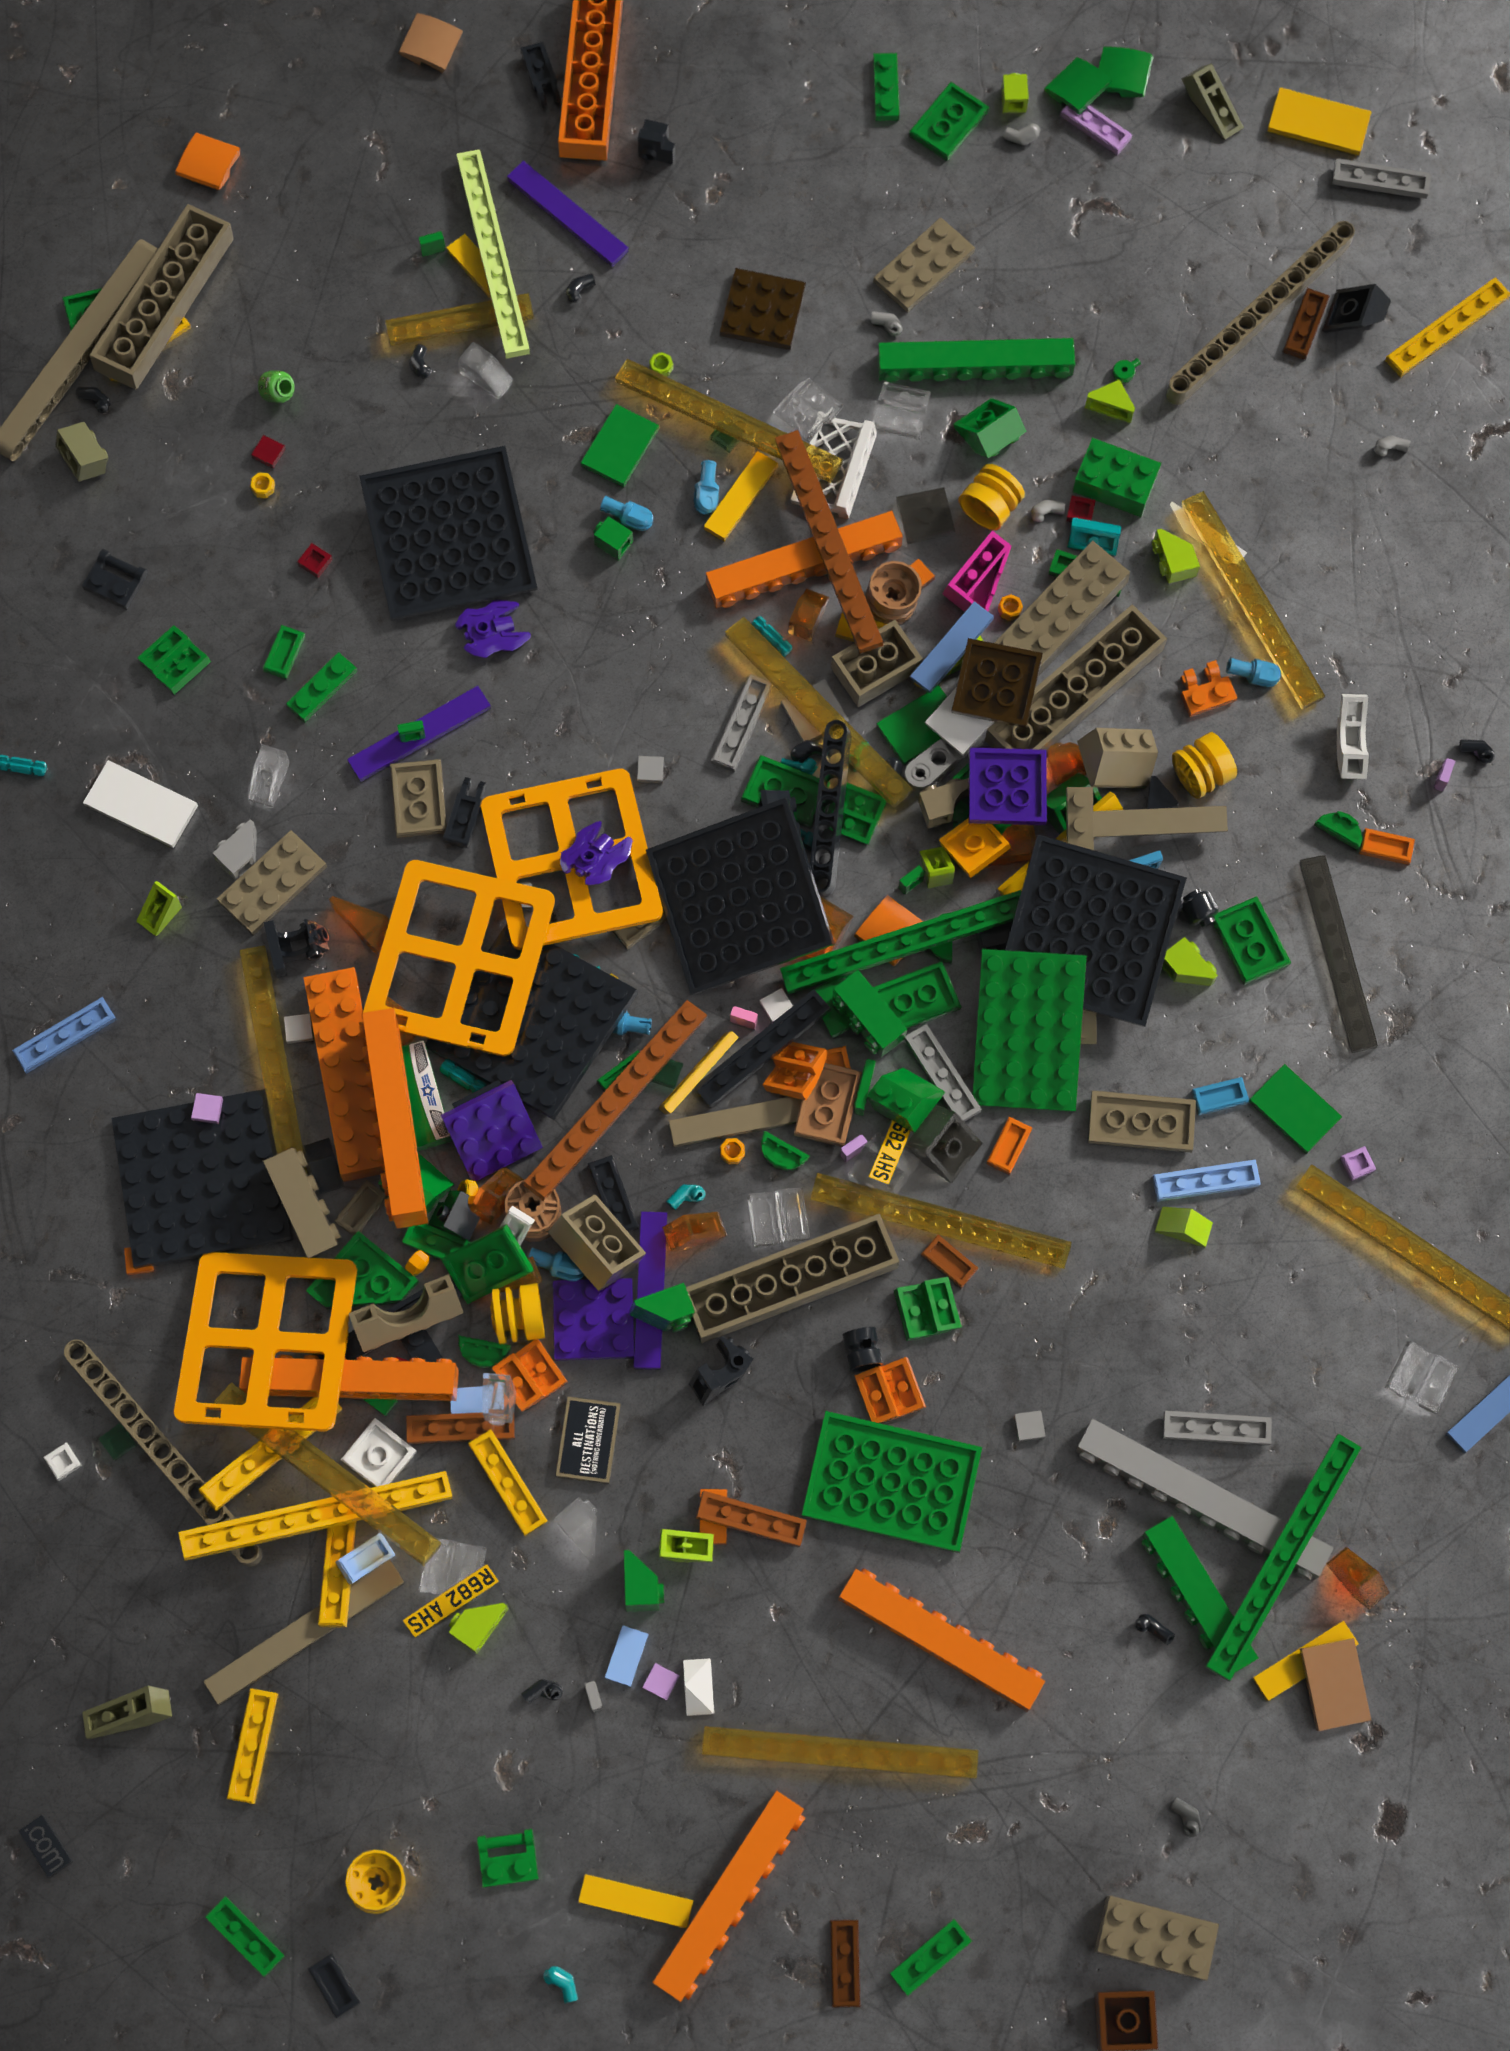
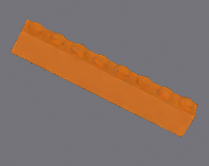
(799, 561)
(362, 1378)
(942, 1640)
(728, 1897)

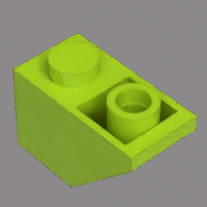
(1176, 556)
(1186, 964)

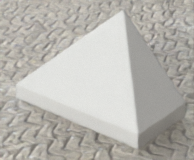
(698, 1687)

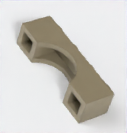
(939, 802)
(378, 1327)

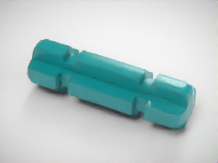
(772, 636)
(23, 765)
(461, 1076)

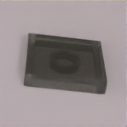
(925, 515)

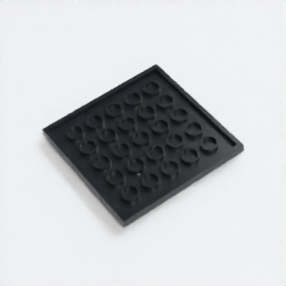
(448, 533)
(740, 896)
(1103, 910)
(562, 1028)
(199, 1183)

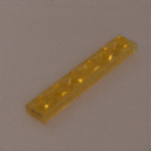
(449, 321)

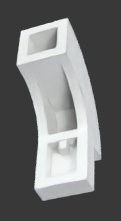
(1351, 737)

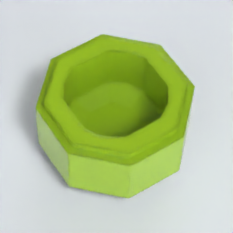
(661, 363)

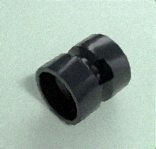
(863, 1358)

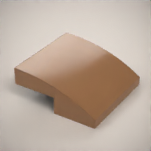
(430, 42)

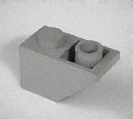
(238, 851)

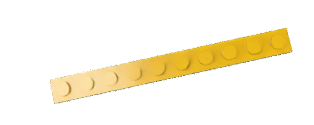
(306, 1517)

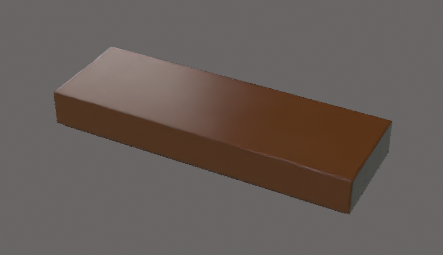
(1306, 323)
(845, 1963)

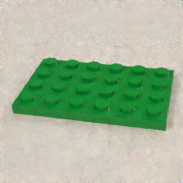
(1029, 1029)
(892, 1482)

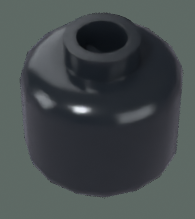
(1199, 908)

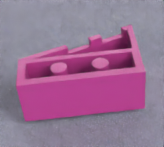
(980, 574)

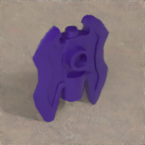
(490, 630)
(594, 856)

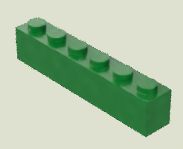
(1191, 1584)

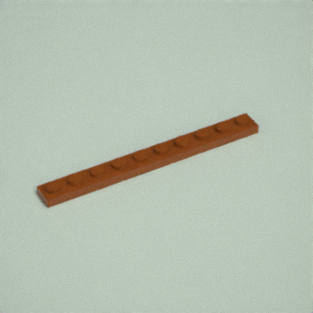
(829, 542)
(615, 1100)

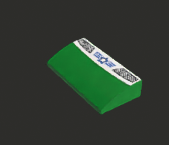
(424, 1097)

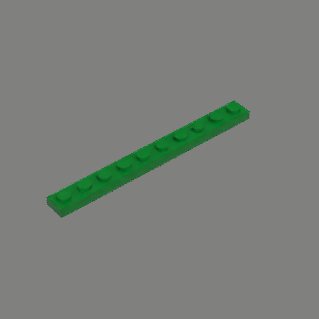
(900, 943)
(1283, 1557)

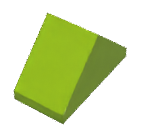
(1111, 401)
(937, 867)
(158, 909)
(1184, 1225)
(685, 1546)

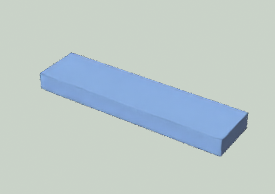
(1206, 1180)

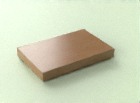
(829, 1106)
(1335, 1684)

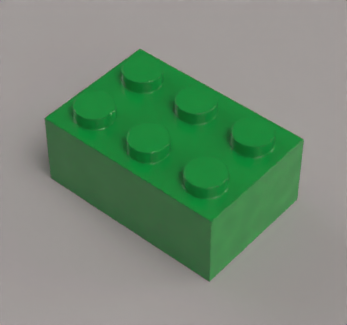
(1116, 477)
(868, 1014)

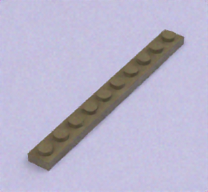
(1080, 833)

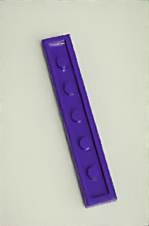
(568, 214)
(435, 724)
(650, 1280)

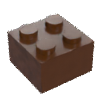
(1126, 2021)

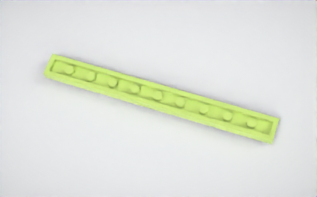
(493, 254)

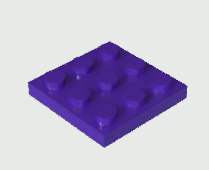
(1007, 786)
(491, 1131)
(591, 1321)

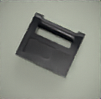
(112, 586)

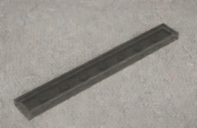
(1338, 954)

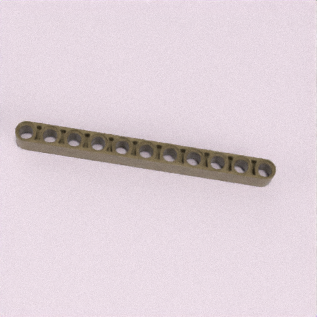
(1255, 321)
(72, 354)
(153, 1442)

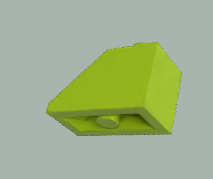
(476, 1625)

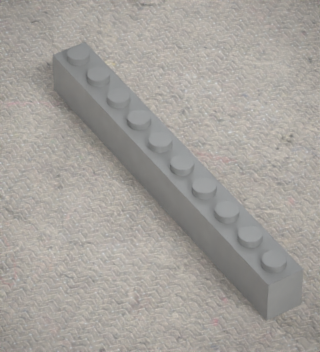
(1194, 1495)

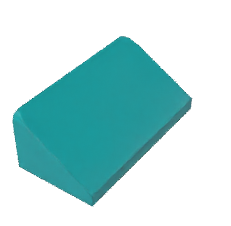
(1086, 531)

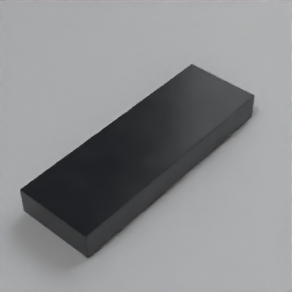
(612, 1191)

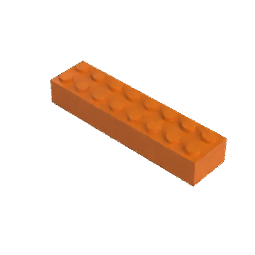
(590, 79)
(335, 1017)
(394, 1116)

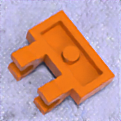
(1209, 695)

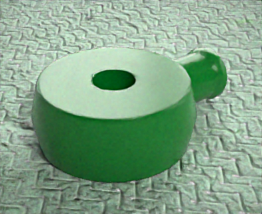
(1128, 367)

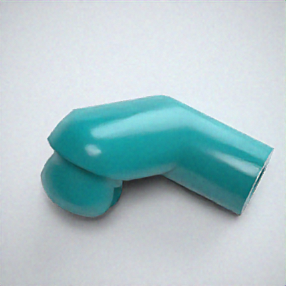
(686, 1192)
(562, 1979)

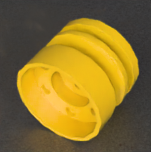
(991, 497)
(1204, 765)
(517, 1313)
(367, 1868)

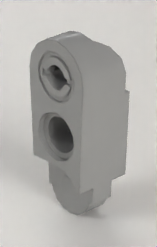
(932, 773)

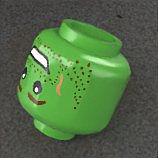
(276, 386)

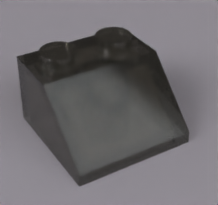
(944, 1143)

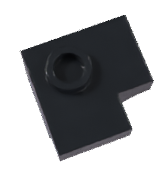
(654, 142)
(455, 1216)

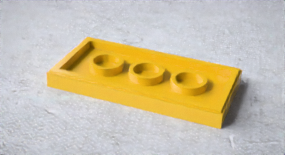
(1319, 121)

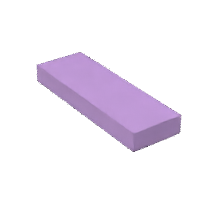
(1099, 128)

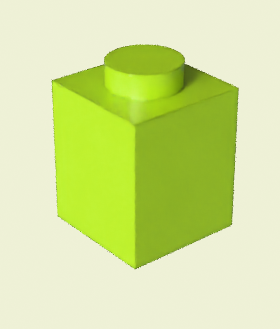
(1014, 93)

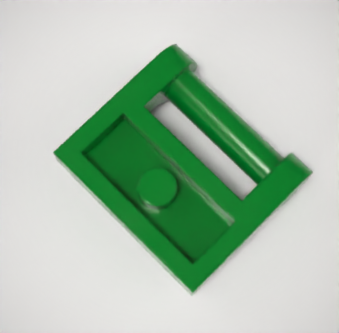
(508, 1868)

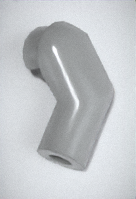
(1023, 136)
(889, 322)
(1391, 442)
(1045, 507)

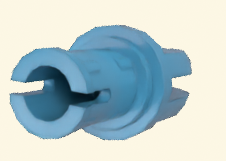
(706, 490)
(629, 513)
(1256, 671)
(633, 1024)
(558, 1264)

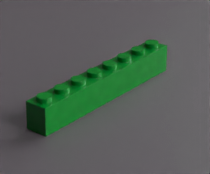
(976, 359)

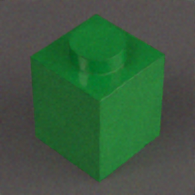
(612, 537)

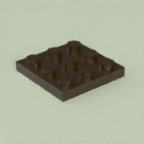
(762, 309)
(997, 683)

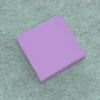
(1444, 774)
(207, 1108)
(853, 1148)
(1358, 1163)
(661, 1681)

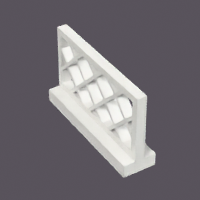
(855, 464)

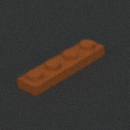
(453, 1428)
(751, 1519)

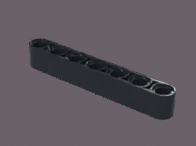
(826, 796)

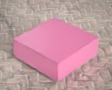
(743, 1017)

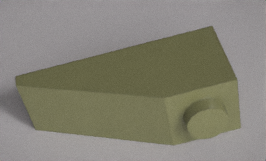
(1212, 100)
(128, 1712)

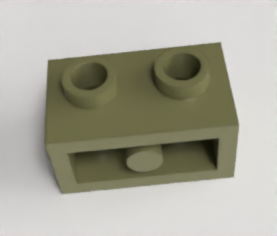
(81, 451)

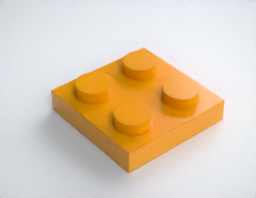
(974, 846)

